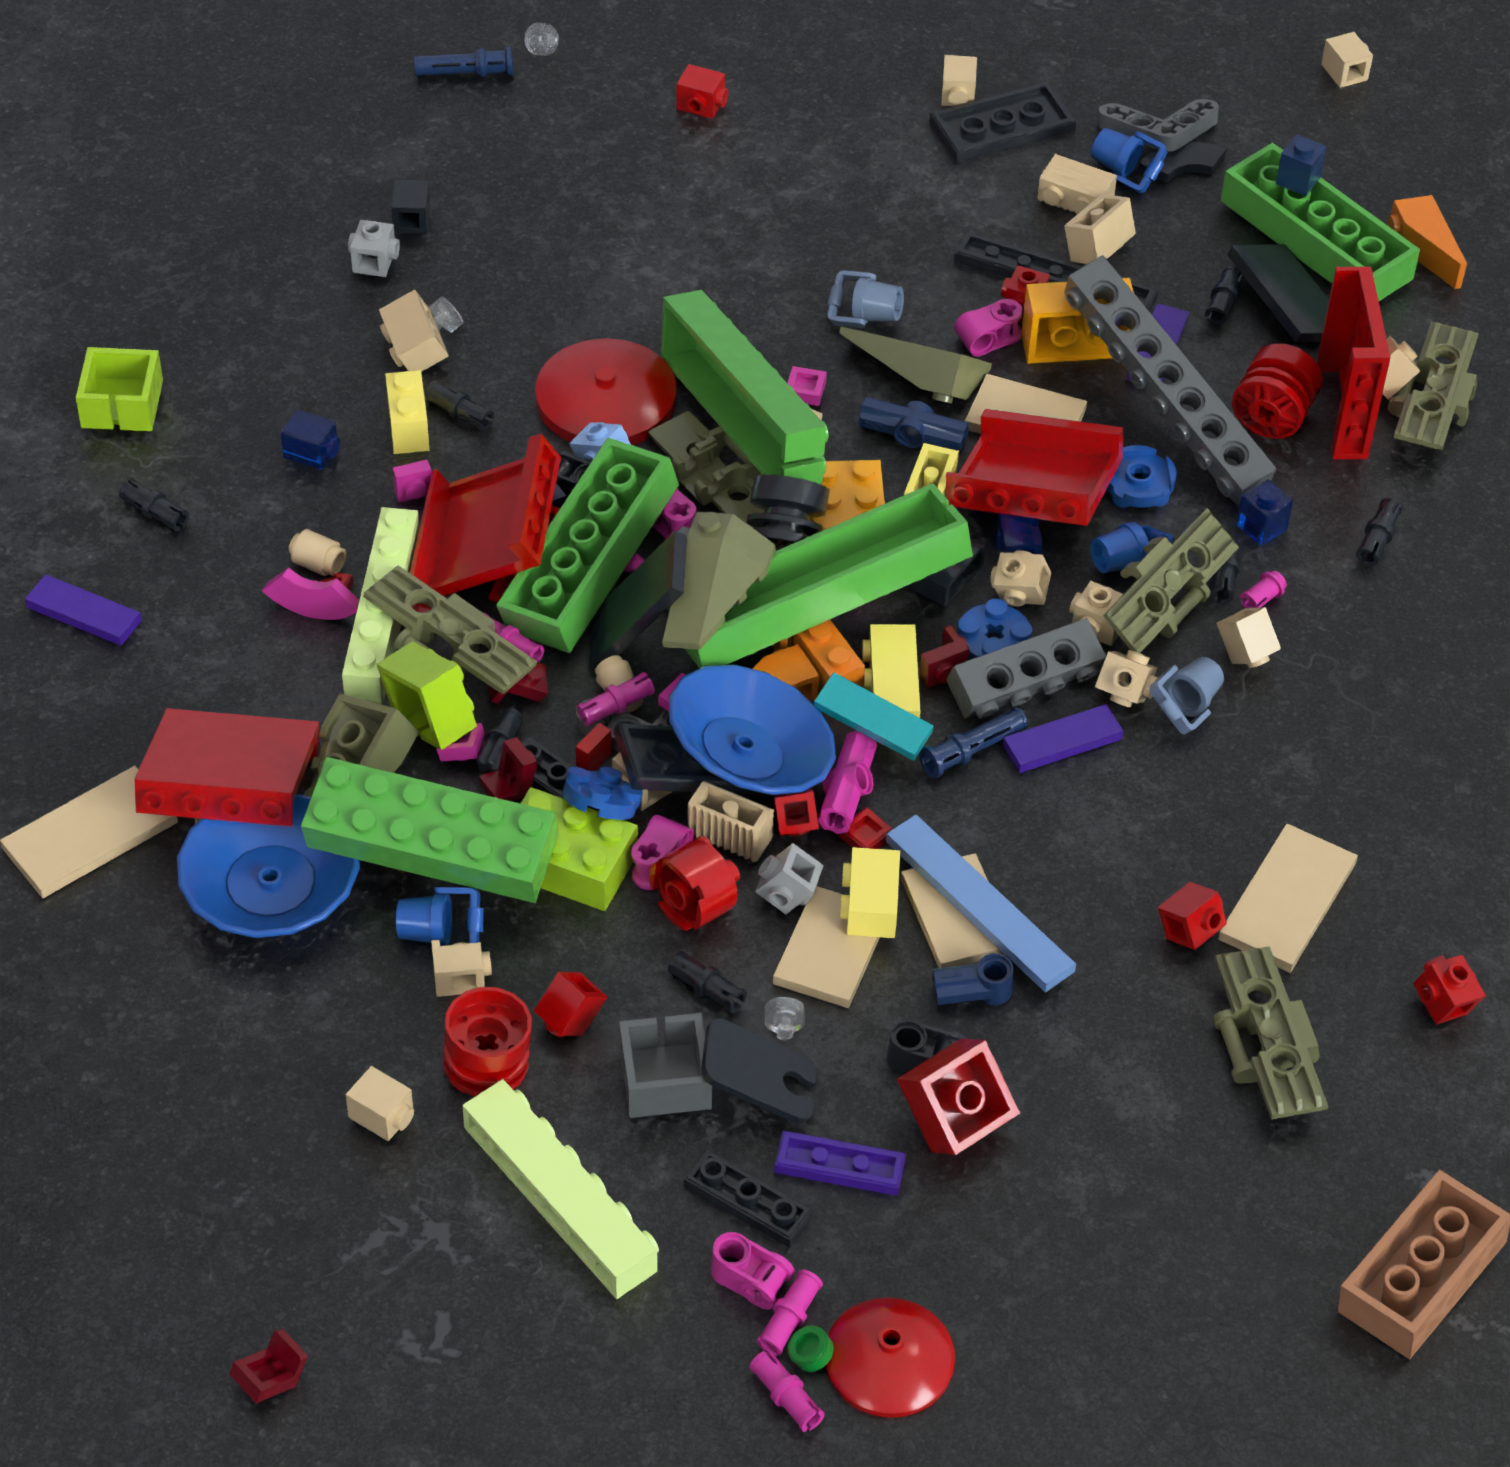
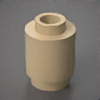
(317, 553)

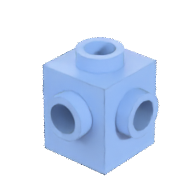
(592, 438)

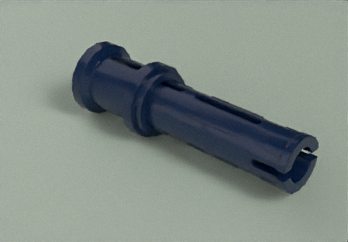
(483, 66)
(959, 747)

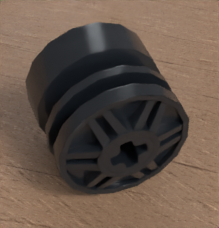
(787, 507)

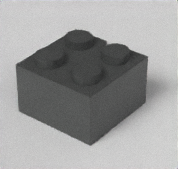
(668, 1076)

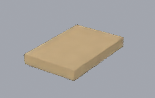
(1017, 397)
(947, 931)
(822, 956)

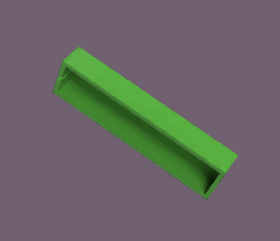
(741, 389)
(841, 572)

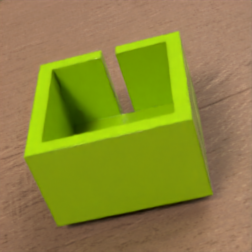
(119, 389)
(428, 693)

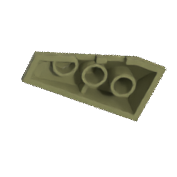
(926, 367)
(720, 566)
(364, 736)

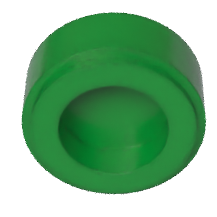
(810, 1348)

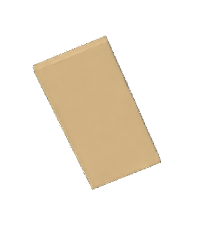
(82, 834)
(1288, 896)

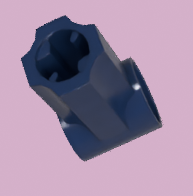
(973, 981)

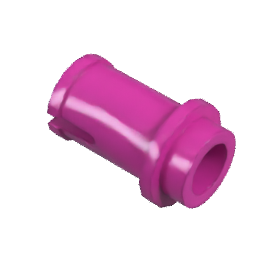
(1269, 587)

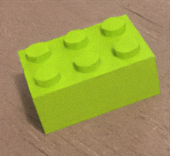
(588, 854)

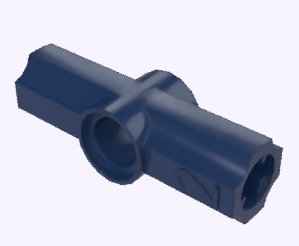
(913, 424)

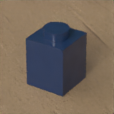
(1301, 165)

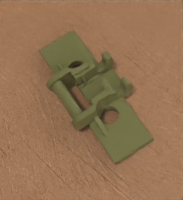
(1447, 389)
(703, 470)
(1164, 570)
(454, 622)
(1282, 1031)

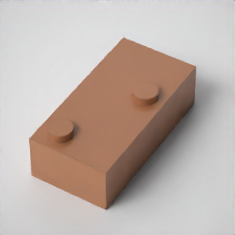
(1424, 1264)

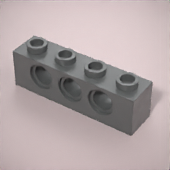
(1073, 642)

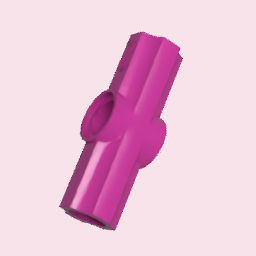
(847, 782)

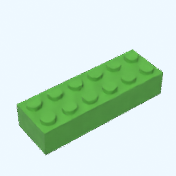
(1318, 228)
(589, 544)
(430, 829)

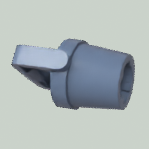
(870, 300)
(1188, 692)

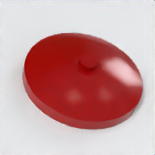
(606, 384)

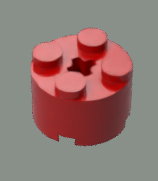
(695, 884)

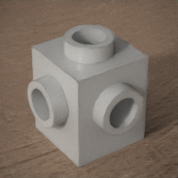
(373, 248)
(789, 878)

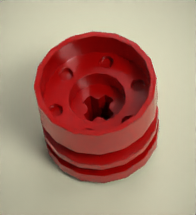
(1277, 391)
(486, 1040)

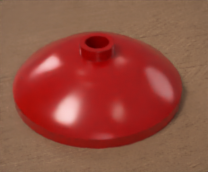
(888, 1377)

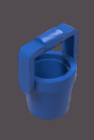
(1123, 153)
(1123, 545)
(432, 916)

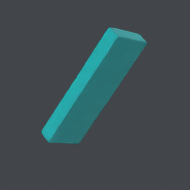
(873, 716)

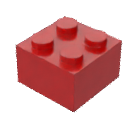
(958, 1096)

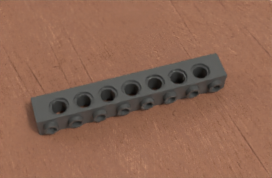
(1167, 361)

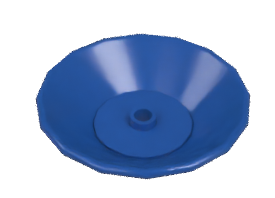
(752, 729)
(228, 871)

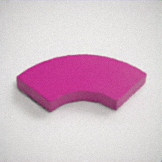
(311, 598)

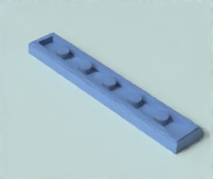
(981, 903)

